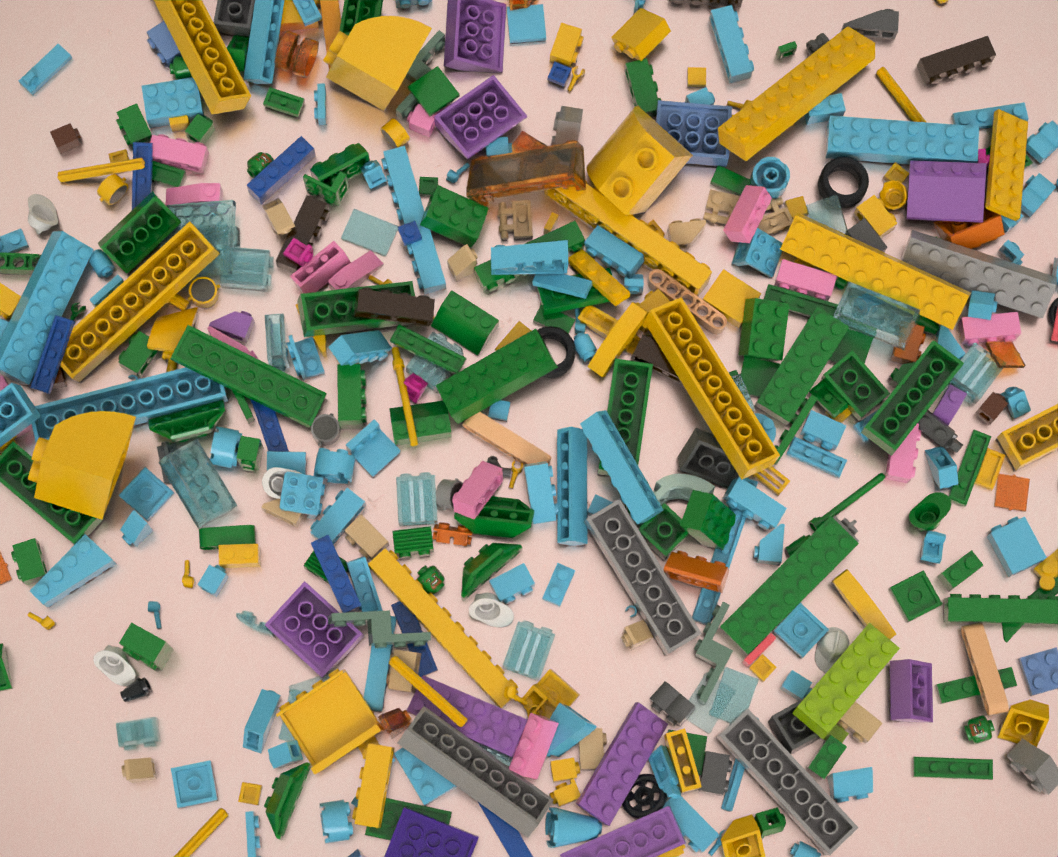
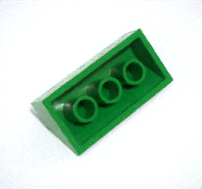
(139, 232)

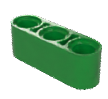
(12, 259)
(212, 537)

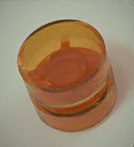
(294, 54)

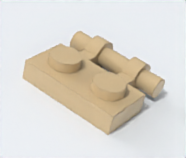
(722, 203)
(521, 220)
(775, 221)

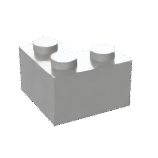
(567, 125)
(1035, 765)

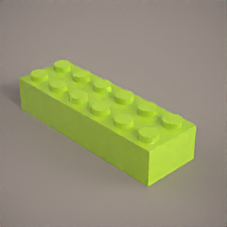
(846, 681)

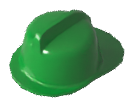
(930, 511)

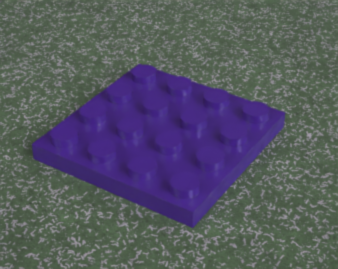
(428, 837)

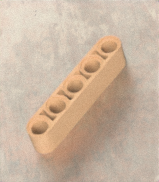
(696, 302)
(505, 439)
(984, 669)

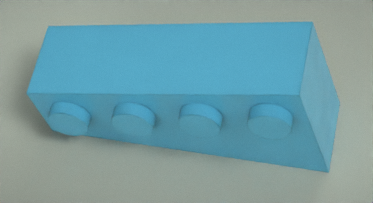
(530, 258)
(72, 571)

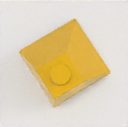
(1025, 721)
(743, 839)

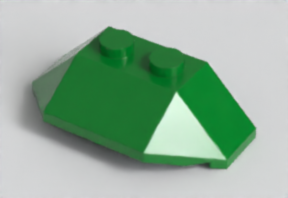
(357, 11)
(188, 423)
(500, 518)
(486, 565)
(285, 797)

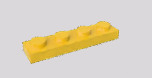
(600, 278)

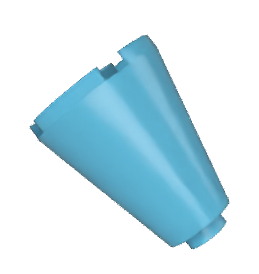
(570, 827)

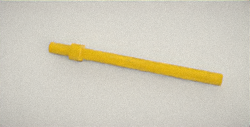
(398, 366)

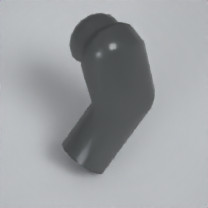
(506, 471)

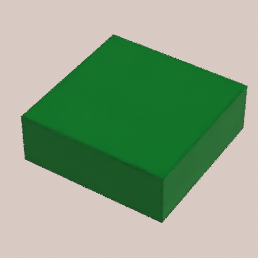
(786, 50)
(427, 185)

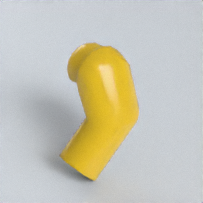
(171, 365)

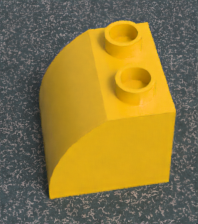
(376, 56)
(636, 163)
(82, 461)

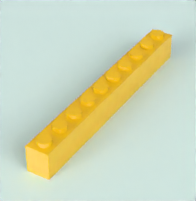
(442, 628)

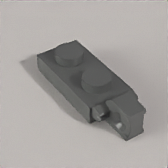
(939, 431)

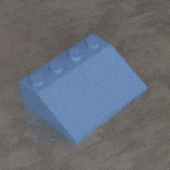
(696, 129)

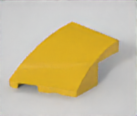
(169, 329)
(548, 693)

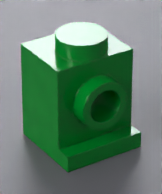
(770, 816)

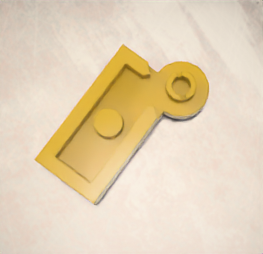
(1047, 571)

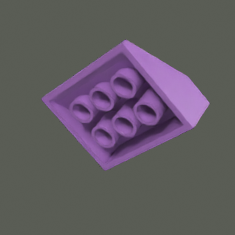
(475, 35)
(479, 117)
(946, 191)
(305, 630)

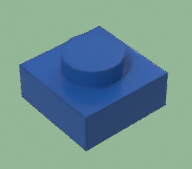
(559, 74)
(409, 233)

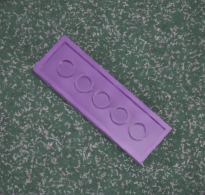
(485, 722)
(622, 763)
(641, 838)

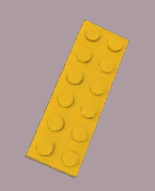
(1006, 165)

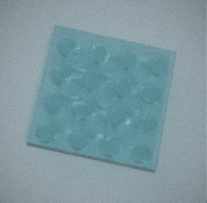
(217, 224)

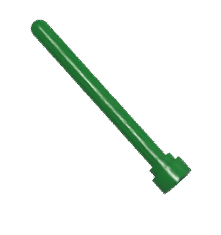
(815, 523)

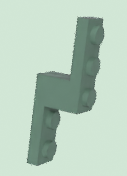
(418, 70)
(379, 629)
(712, 652)

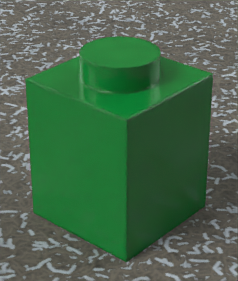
(200, 129)

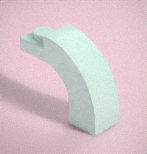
(680, 487)

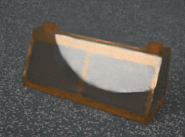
(526, 172)

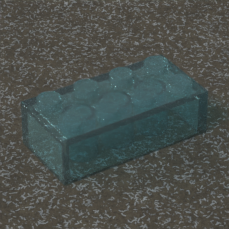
(877, 315)
(197, 483)

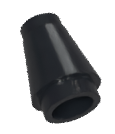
(136, 690)

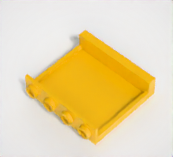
(330, 720)

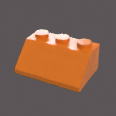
(971, 233)
(696, 571)

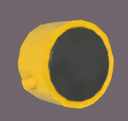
(394, 133)
(112, 189)
(203, 292)

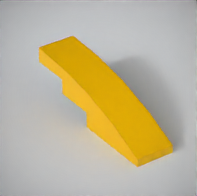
(603, 324)
(617, 339)
(861, 603)

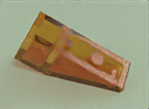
(395, 721)

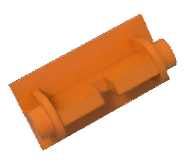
(445, 531)

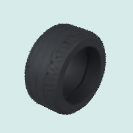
(848, 165)
(563, 337)

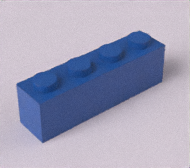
(281, 170)
(336, 575)

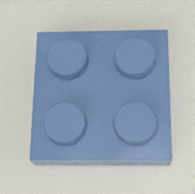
(1040, 671)

